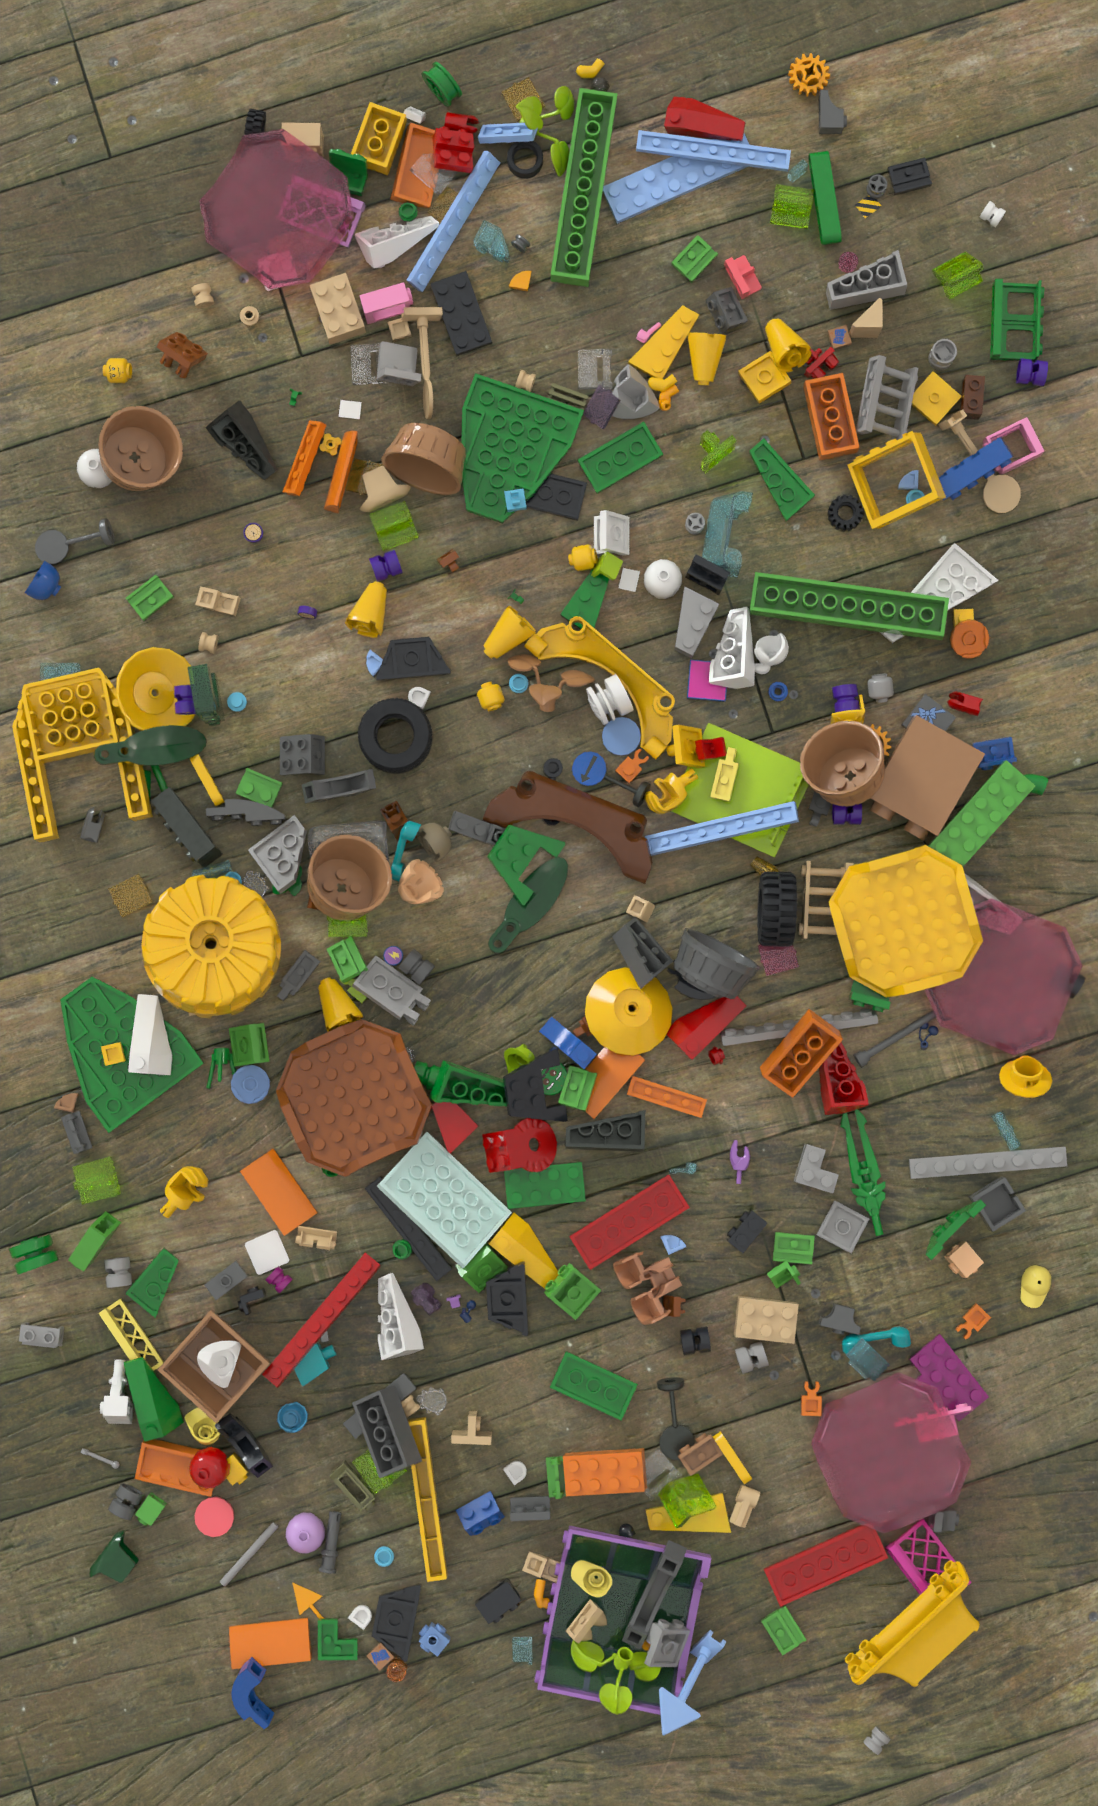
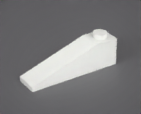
(388, 244)
(735, 657)
(149, 1044)
(398, 1326)

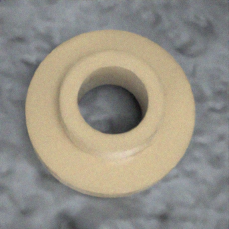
(249, 321)

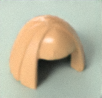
(420, 883)

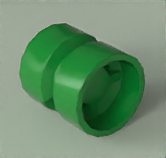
(427, 1074)

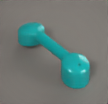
(408, 833)
(899, 1337)

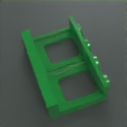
(1003, 321)

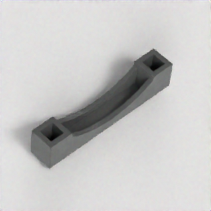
(652, 1597)

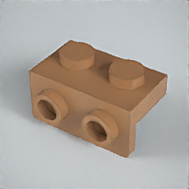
(700, 1454)

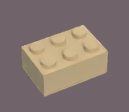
(337, 308)
(766, 1319)

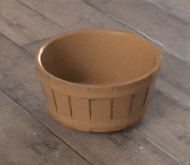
(150, 437)
(426, 459)
(841, 750)
(357, 866)

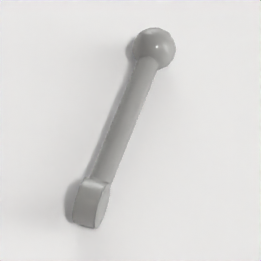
(115, 1464)

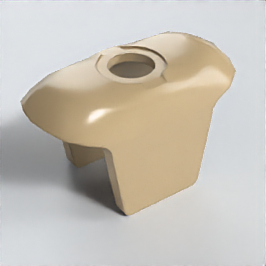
(381, 489)

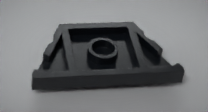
(412, 659)
(509, 1298)
(396, 1619)

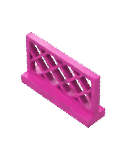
(906, 1565)

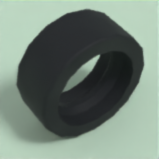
(525, 173)

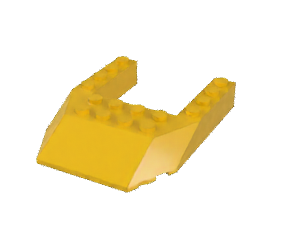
(67, 720)

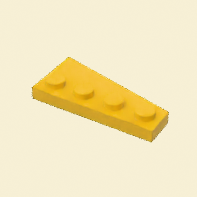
(665, 344)
(710, 1521)

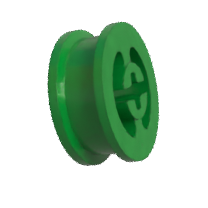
(441, 84)

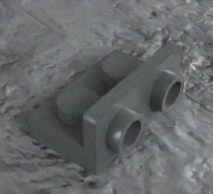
(726, 309)
(530, 1508)

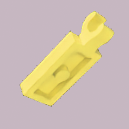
(725, 777)

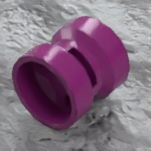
(277, 1278)

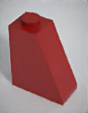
(453, 1124)

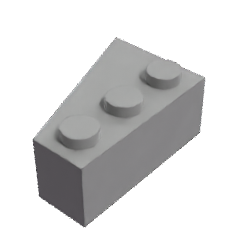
(693, 621)

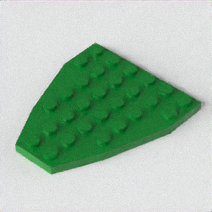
(511, 443)
(104, 1016)

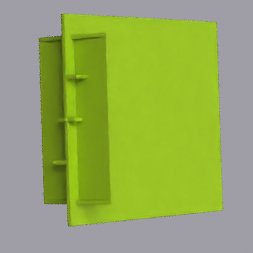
(760, 782)

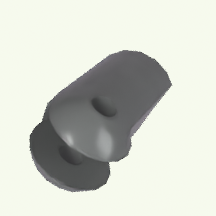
(91, 827)

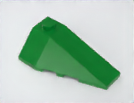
(153, 1404)

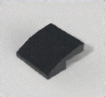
(707, 574)

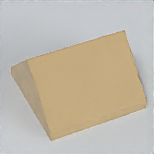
(869, 323)

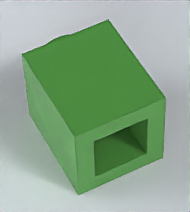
(150, 1509)

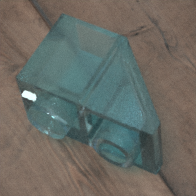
(491, 240)

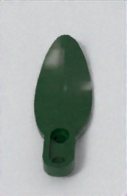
(154, 746)
(547, 884)

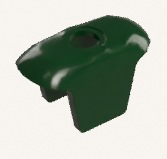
(115, 1560)

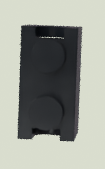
(498, 1601)

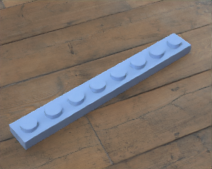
(713, 150)
(453, 221)
(723, 828)

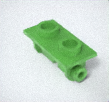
(555, 1477)

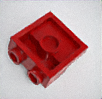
(453, 150)

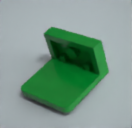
(353, 167)
(863, 996)

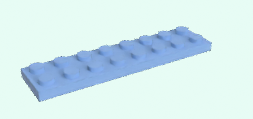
(663, 183)

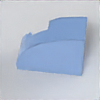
(909, 481)
(373, 663)
(672, 1243)

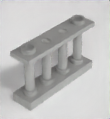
(870, 396)

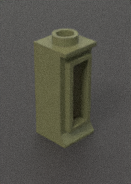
(369, 1501)

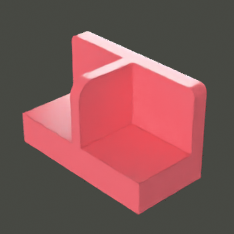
(742, 276)

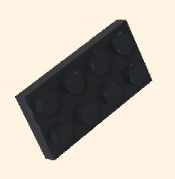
(461, 313)

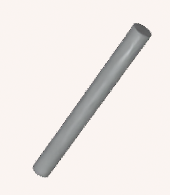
(248, 1554)

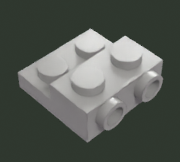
(666, 1643)

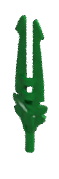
(870, 1193)

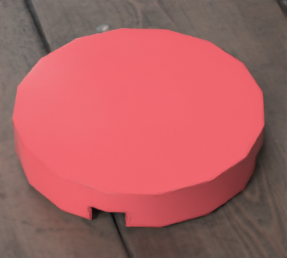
(214, 1516)

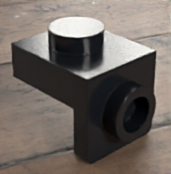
(253, 1294)

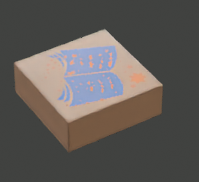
(839, 337)
(380, 1656)

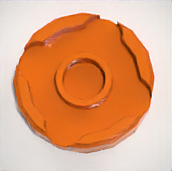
(969, 638)

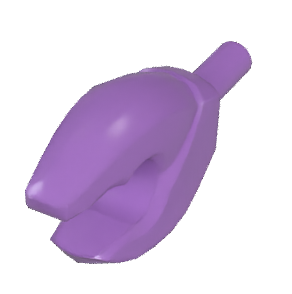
(739, 1163)

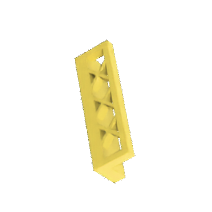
(123, 1338)

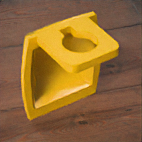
(850, 715)

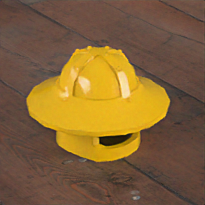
(1025, 1077)

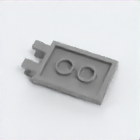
(391, 990)

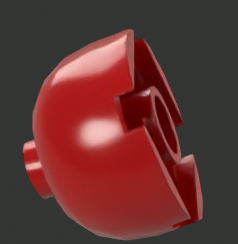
(209, 1467)

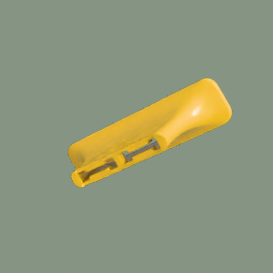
(920, 1633)

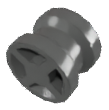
(876, 181)

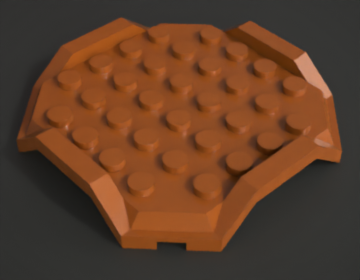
(353, 1097)

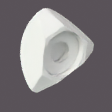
(219, 1361)

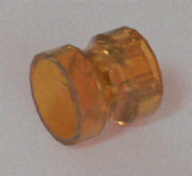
(394, 1667)

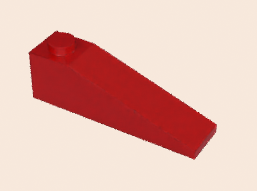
(700, 120)
(701, 1026)
(840, 1084)

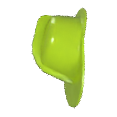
(517, 1057)

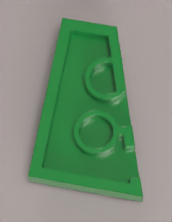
(153, 1282)

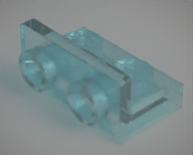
(53, 670)

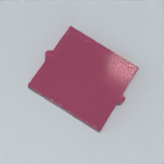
(777, 959)

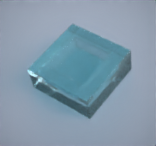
(797, 170)

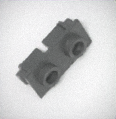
(76, 1132)

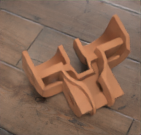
(647, 1304)

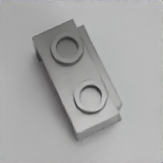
(41, 1335)

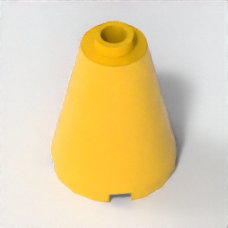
(786, 346)
(705, 355)
(369, 611)
(508, 633)
(337, 1005)

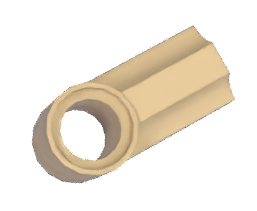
(745, 1502)

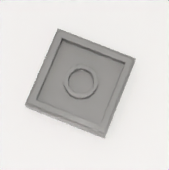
(842, 1226)

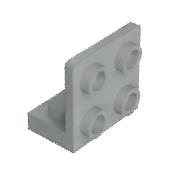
(397, 364)

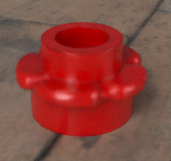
(716, 1056)

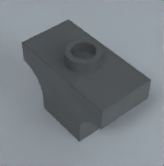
(226, 1280)
(840, 1320)

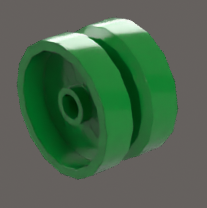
(33, 1253)

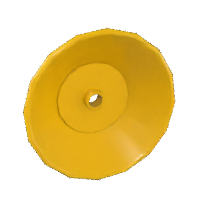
(148, 671)
(618, 1027)

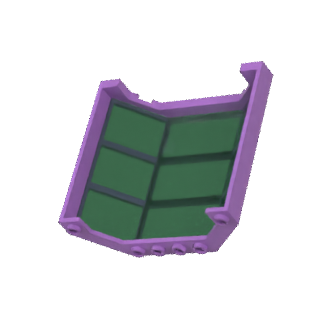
(630, 1566)

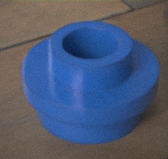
(778, 685)

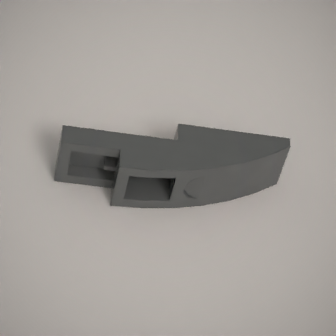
(253, 811)
(475, 828)

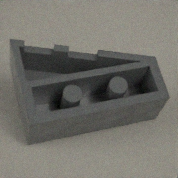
(641, 952)

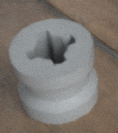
(697, 520)

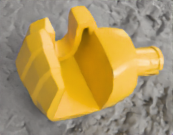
(673, 792)
(182, 1191)

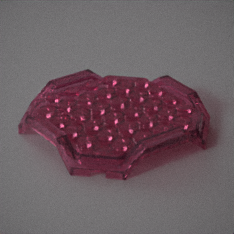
(278, 209)
(1014, 982)
(890, 1453)

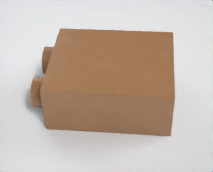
(925, 777)

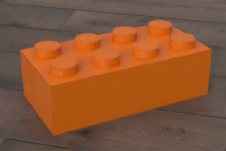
(831, 416)
(801, 1053)
(605, 1472)

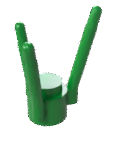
(220, 1057)

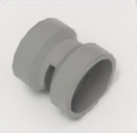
(877, 1740)

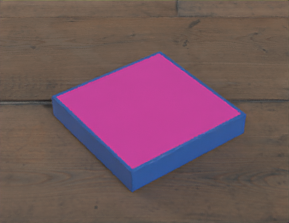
(699, 685)

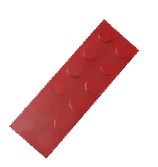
(629, 1222)
(825, 1563)

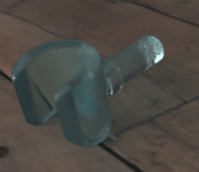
(690, 1169)

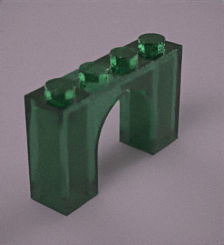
(206, 694)

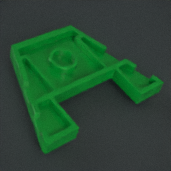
(514, 853)
(954, 1222)

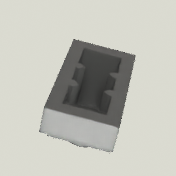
(830, 117)
(944, 1520)

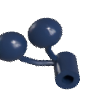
(933, 1030)
(464, 1315)

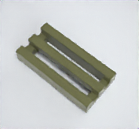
(570, 392)

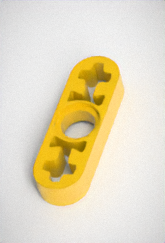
(207, 780)
(732, 1457)

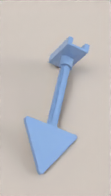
(673, 1709)

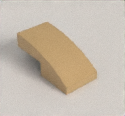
(218, 601)
(540, 1566)

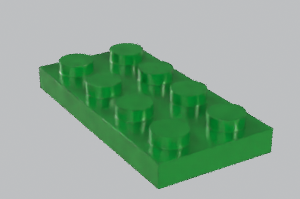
(620, 457)
(551, 1186)
(593, 1385)

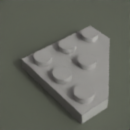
(281, 853)

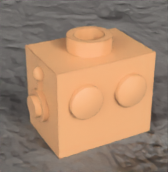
(963, 1259)

